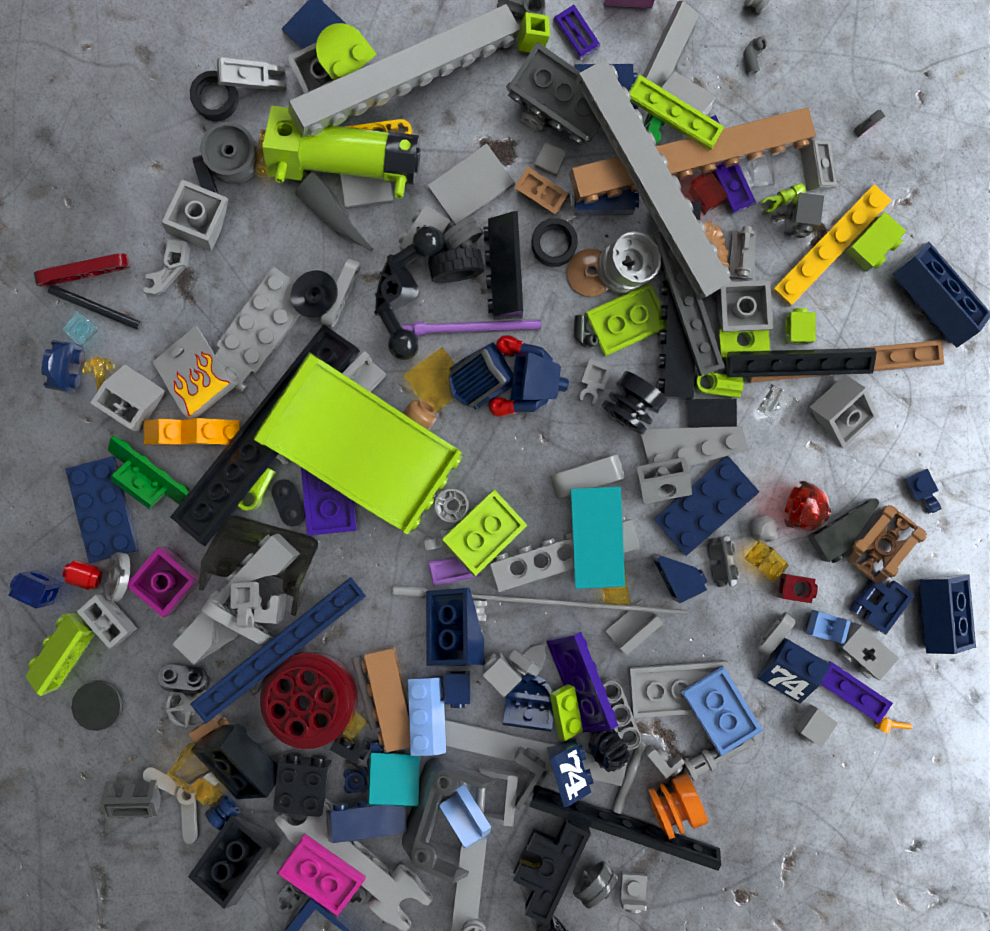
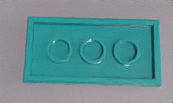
(597, 537)

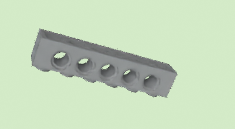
(506, 579)

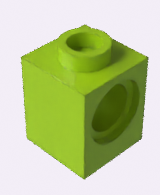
(800, 327)

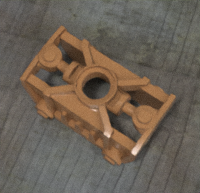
(898, 551)

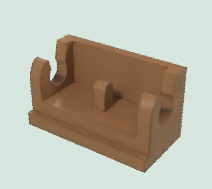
(542, 190)

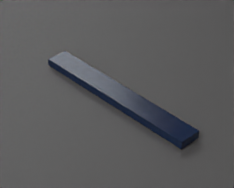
(277, 650)

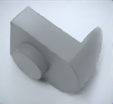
(530, 661)

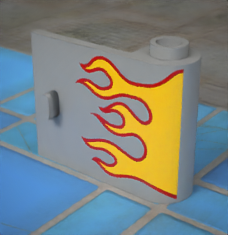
(194, 374)

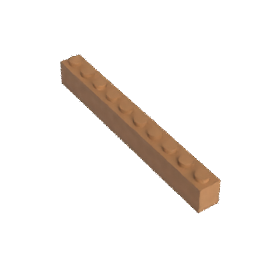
(687, 156)

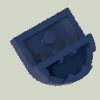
(62, 366)
(529, 705)

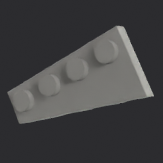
(694, 444)

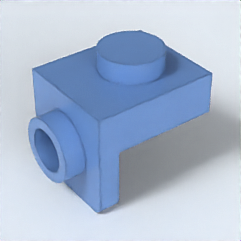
(828, 627)

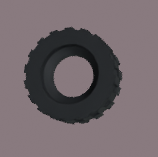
(456, 265)

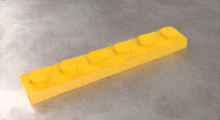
(832, 245)

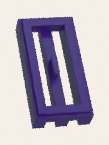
(587, 49)

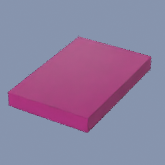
(321, 874)

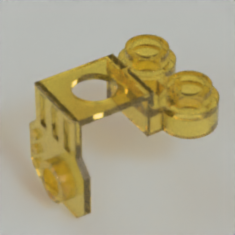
(205, 790)

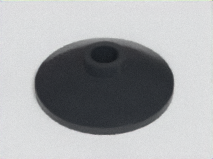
(310, 285)

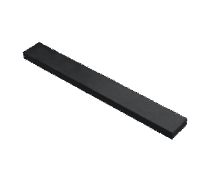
(627, 828)

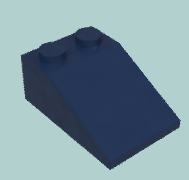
(452, 629)

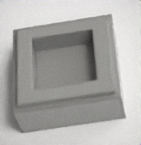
(550, 159)

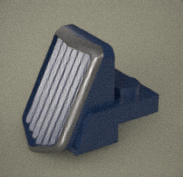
(480, 377)

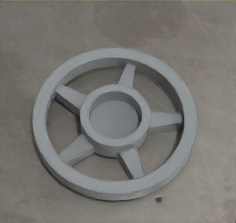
(185, 708)

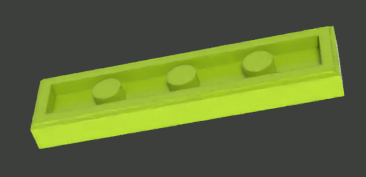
(675, 112)

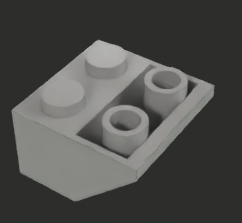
(128, 397)

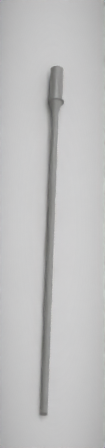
(421, 593)

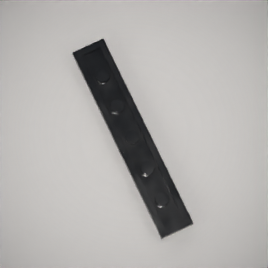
(800, 362)

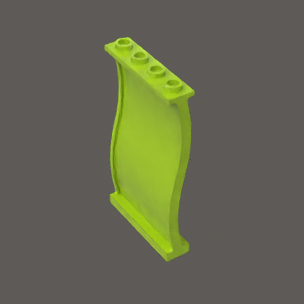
(358, 444)

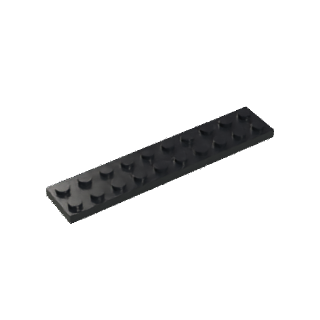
(245, 458)

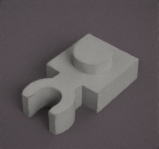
(595, 378)

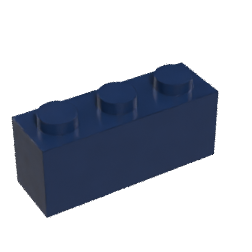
(364, 821)

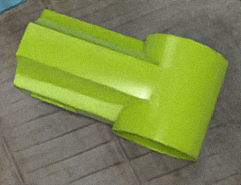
(720, 385)
(258, 490)

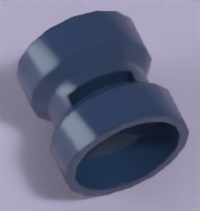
(222, 811)

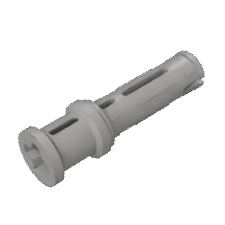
(710, 763)

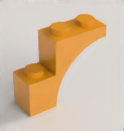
(189, 431)

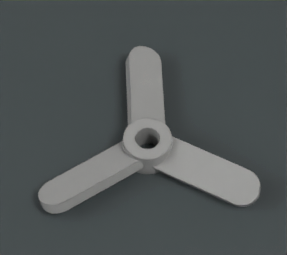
(188, 804)

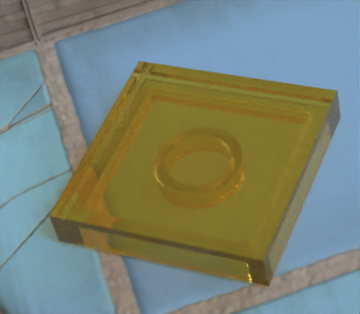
(431, 379)

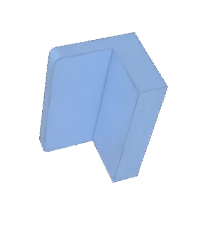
(465, 817)

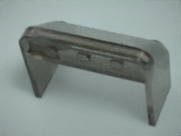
(241, 537)

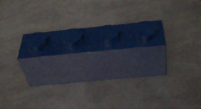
(942, 295)

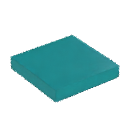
(393, 780)

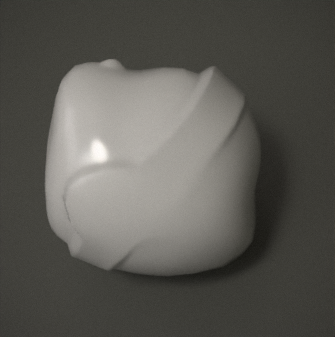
(764, 529)

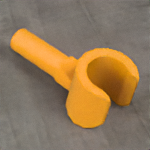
(886, 724)

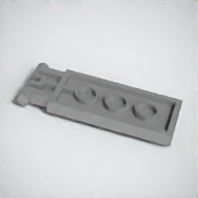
(258, 327)

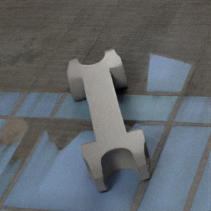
(384, 884)

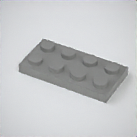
(658, 688)

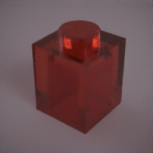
(708, 192)

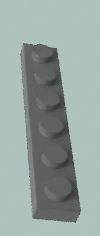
(691, 312)

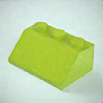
(59, 653)

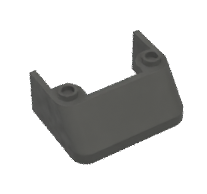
(437, 780)

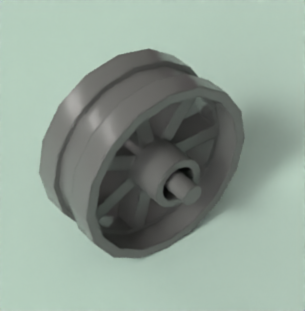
(462, 234)
(595, 884)

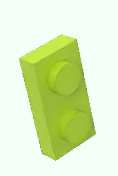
(566, 712)

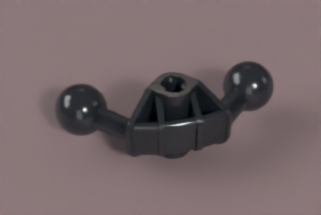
(399, 288)

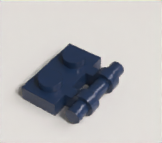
(887, 608)

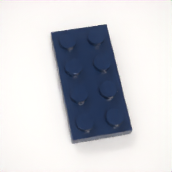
(712, 502)
(101, 510)

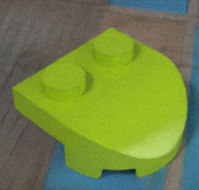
(342, 50)

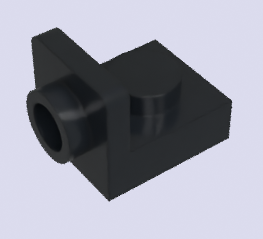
(346, 749)

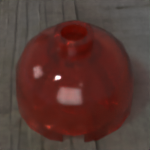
(807, 507)

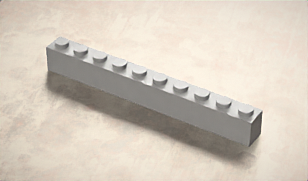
(403, 71)
(653, 179)

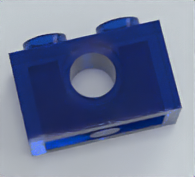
(35, 588)

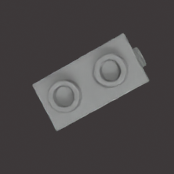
(743, 252)

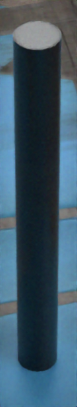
(95, 307)

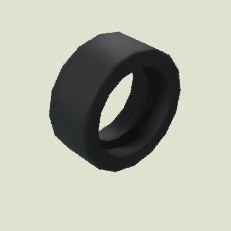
(221, 113)
(567, 228)

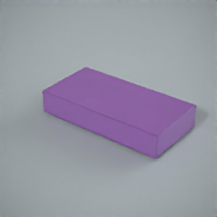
(448, 571)

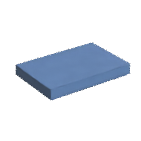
(721, 710)

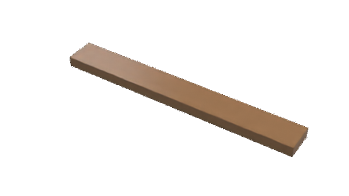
(890, 358)

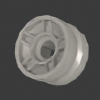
(451, 515)

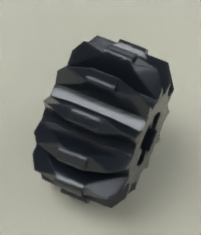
(608, 750)

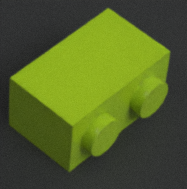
(876, 241)

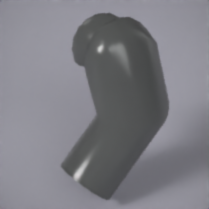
(752, 52)

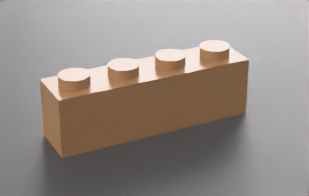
(389, 697)

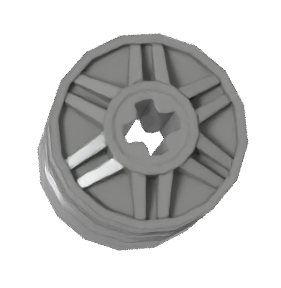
(629, 262)

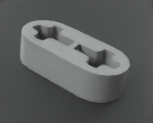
(775, 634)

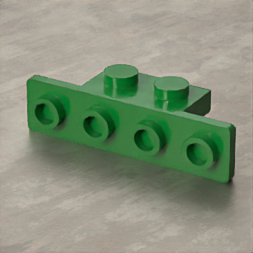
(142, 478)

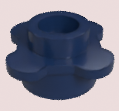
(360, 775)

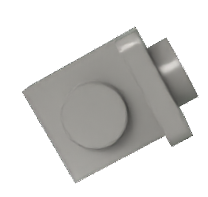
(659, 758)
(633, 891)

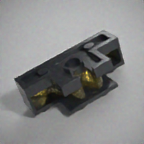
(548, 866)

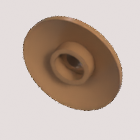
(578, 277)

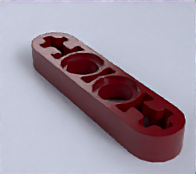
(81, 269)

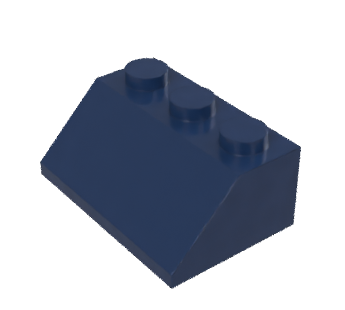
(947, 614)

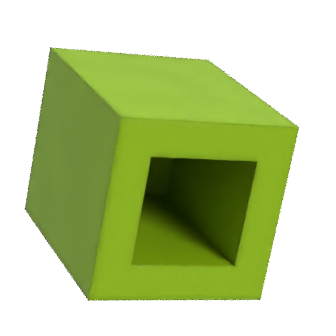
(533, 29)

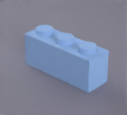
(426, 716)

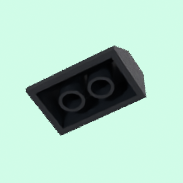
(237, 762)
(233, 861)

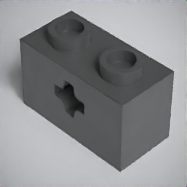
(803, 214)

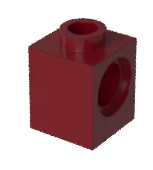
(787, 584)

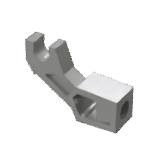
(165, 278)

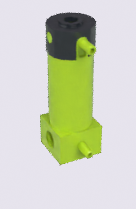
(339, 151)

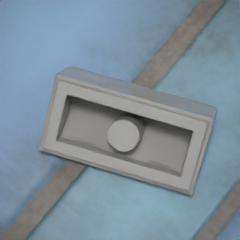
(818, 165)

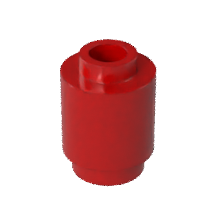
(82, 575)

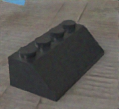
(505, 266)

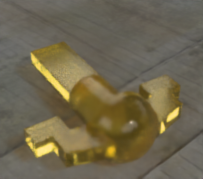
(98, 364)

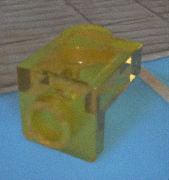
(767, 561)

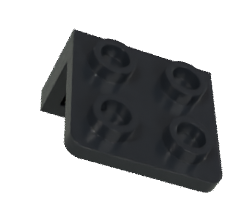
(301, 784)

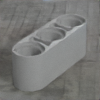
(588, 476)
(626, 723)

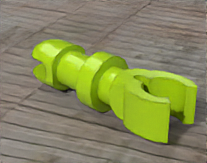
(783, 196)

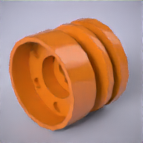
(678, 806)

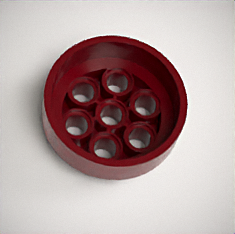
(328, 674)

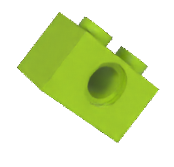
(728, 342)

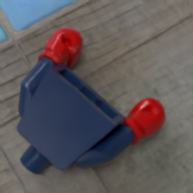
(534, 378)

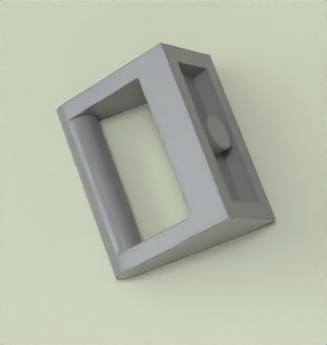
(507, 818)

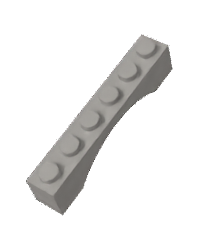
(203, 633)

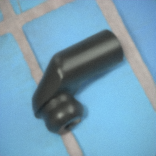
(583, 335)

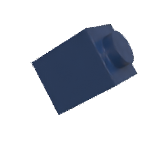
(457, 688)

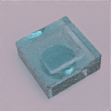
(80, 329)

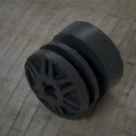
(636, 399)

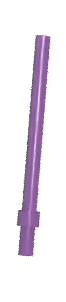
(420, 328)

